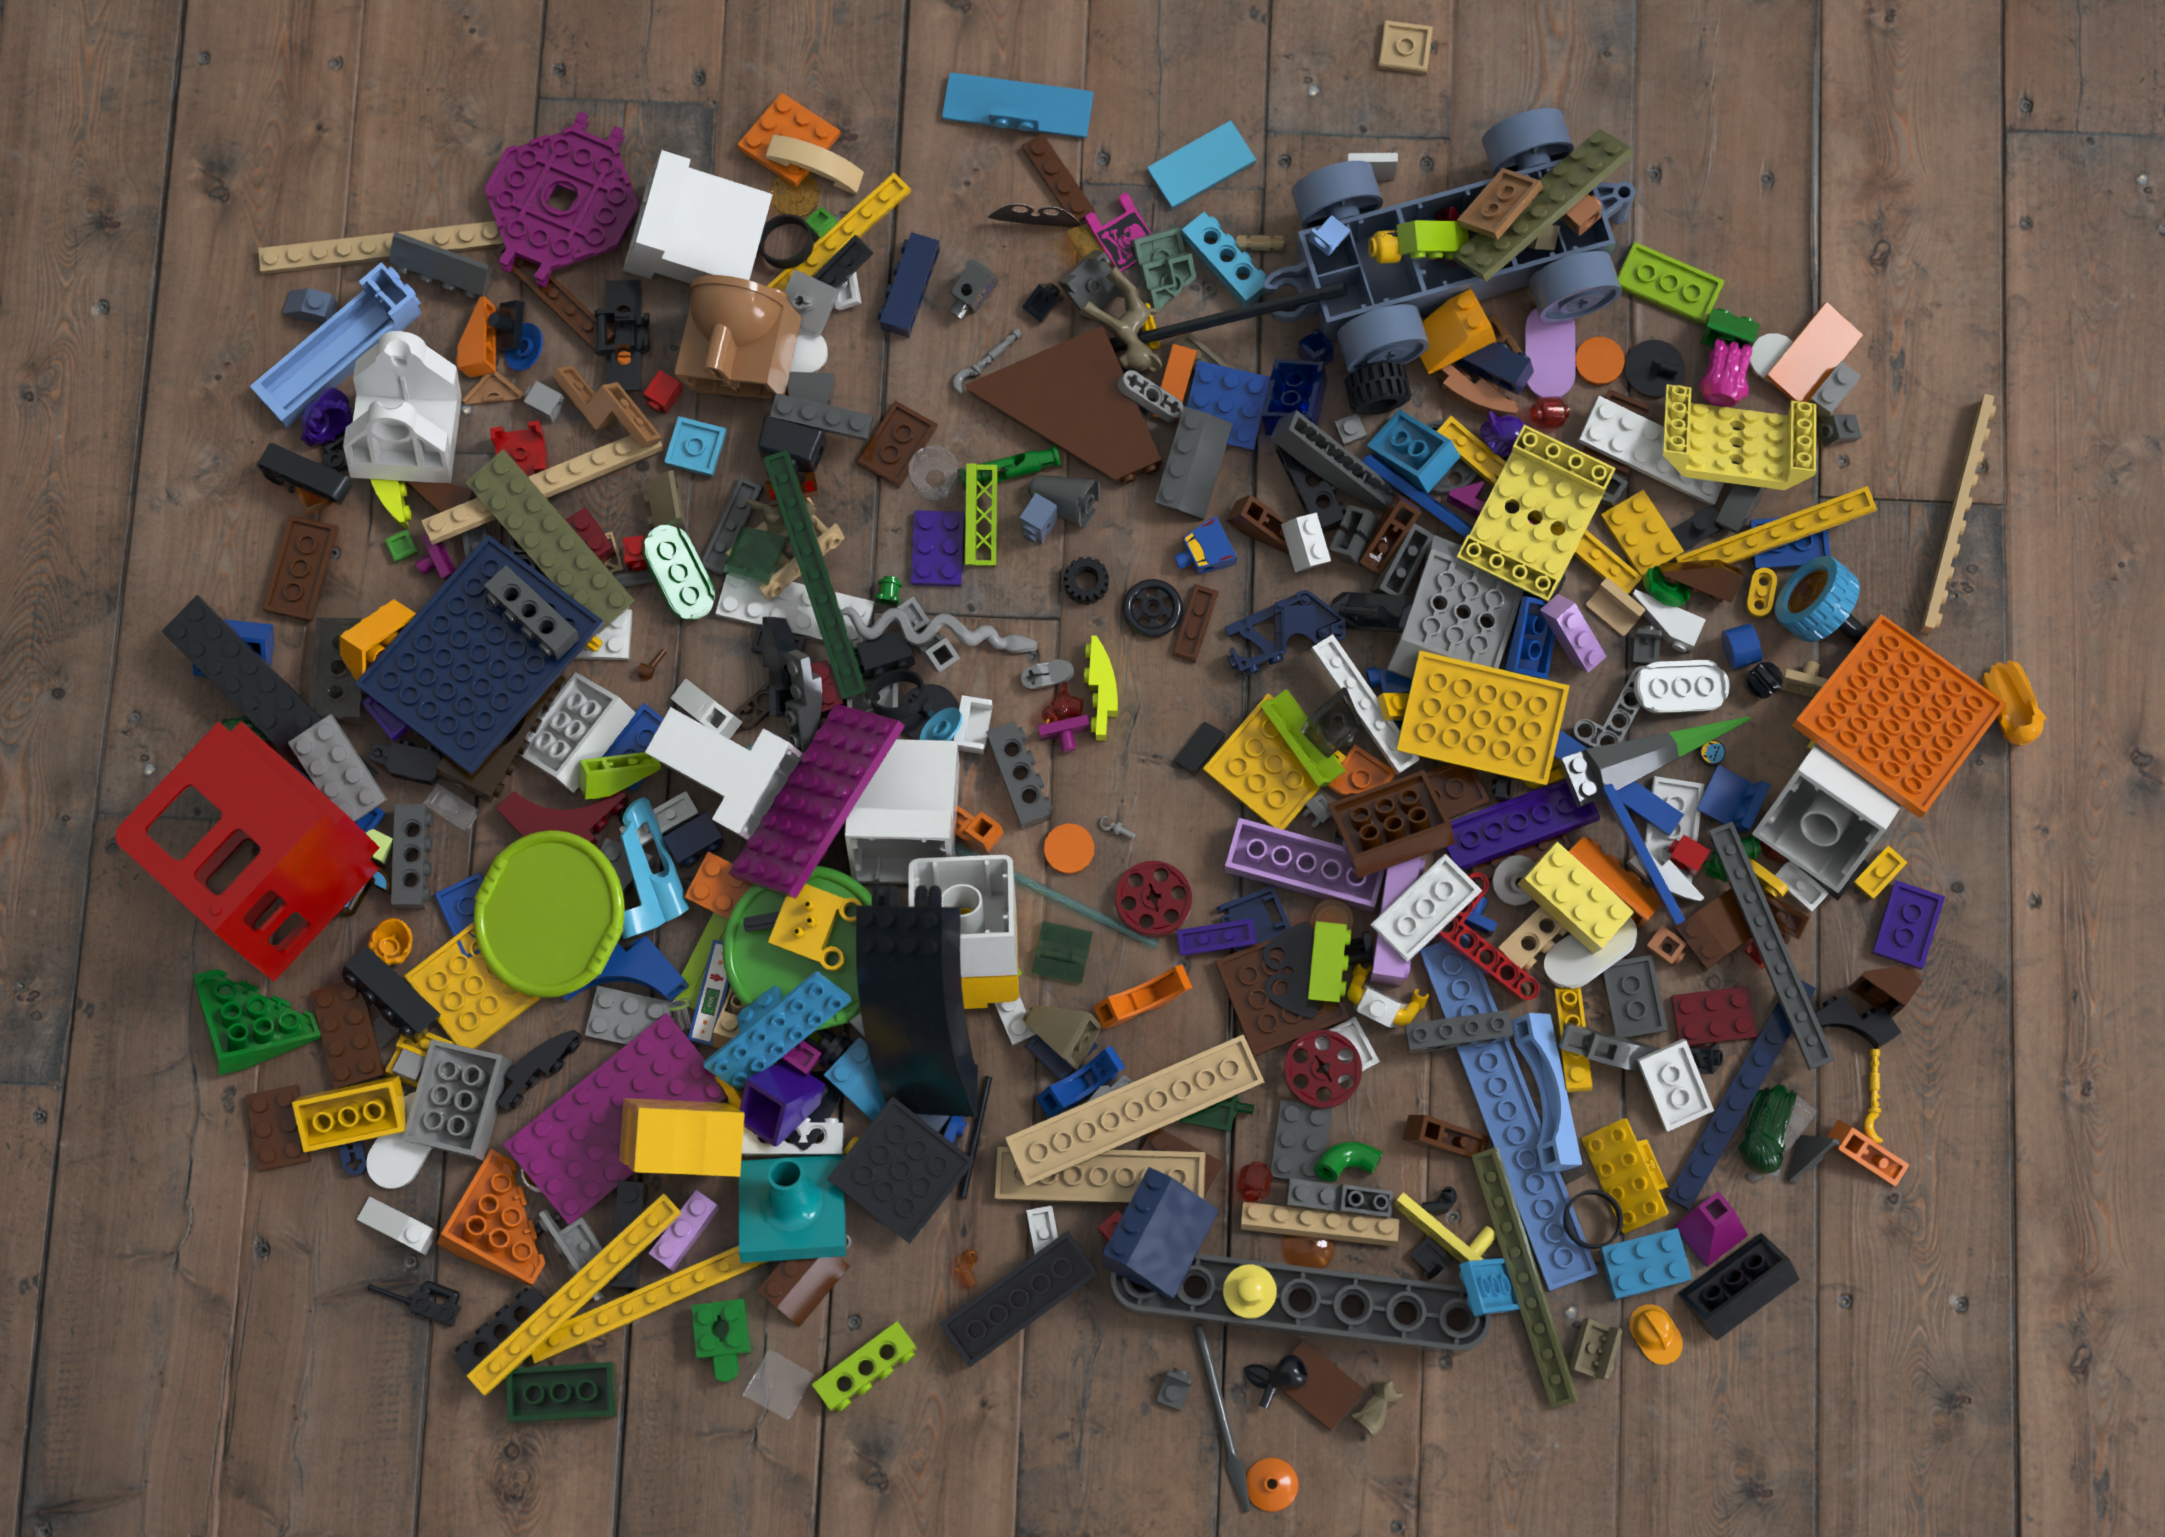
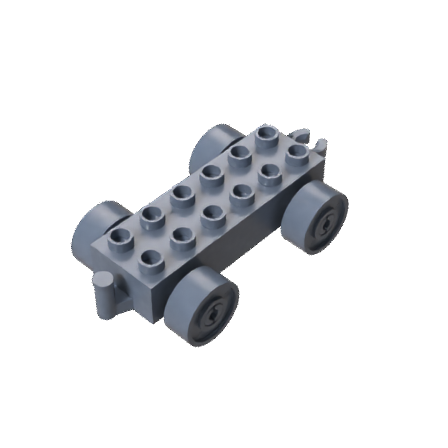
(1386, 300)

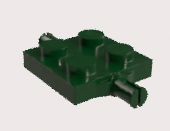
(1219, 1115)

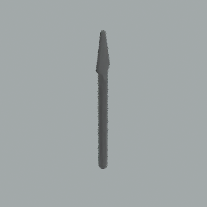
(1235, 1465)

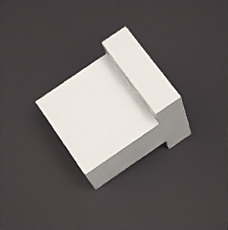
(695, 224)
(738, 775)
(905, 812)

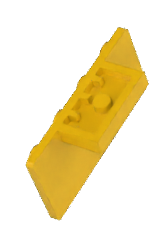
(1628, 1173)

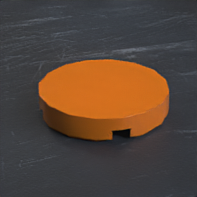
(1599, 361)
(1069, 848)

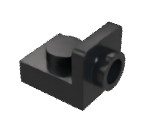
(1043, 301)
(1707, 1058)

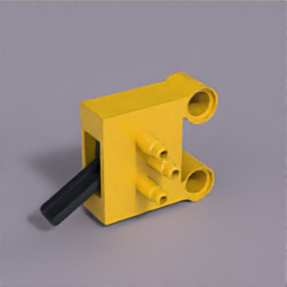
(806, 924)

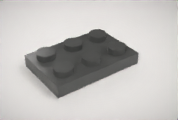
(1634, 997)
(1299, 1140)

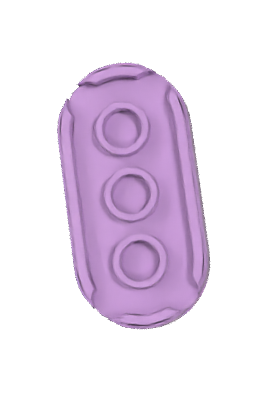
(1551, 354)

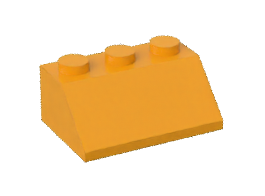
(372, 635)

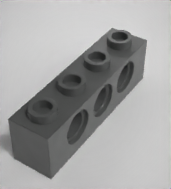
(508, 583)
(1027, 813)
(405, 818)
(1458, 1032)

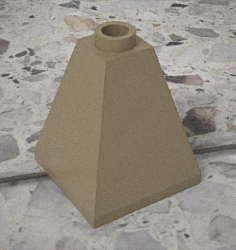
(1064, 1031)

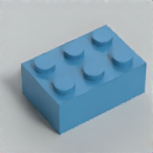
(1645, 1264)

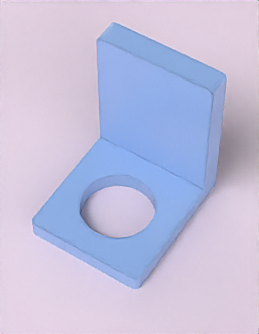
(1329, 235)

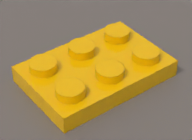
(1641, 533)

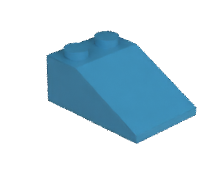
(1414, 450)
(857, 1080)

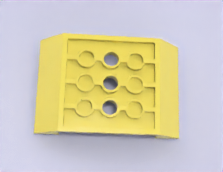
(1773, 447)
(1543, 480)

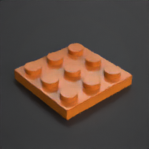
(791, 120)

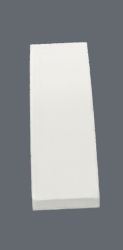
(1675, 880)

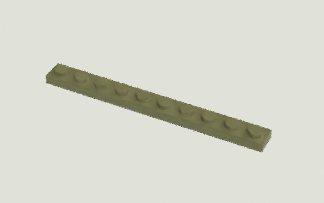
(1525, 1278)

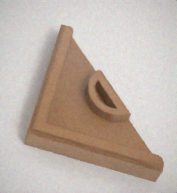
(493, 389)

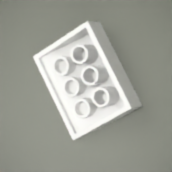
(576, 728)

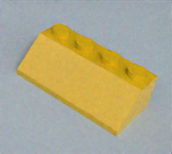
(350, 1114)

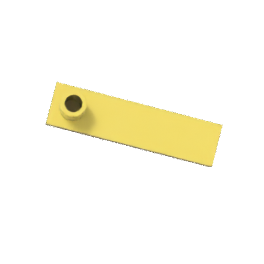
(1442, 1235)

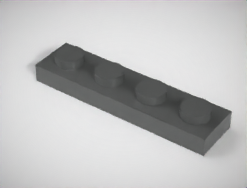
(822, 417)

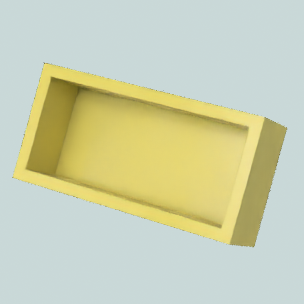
(1575, 898)

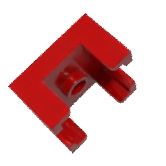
(524, 446)

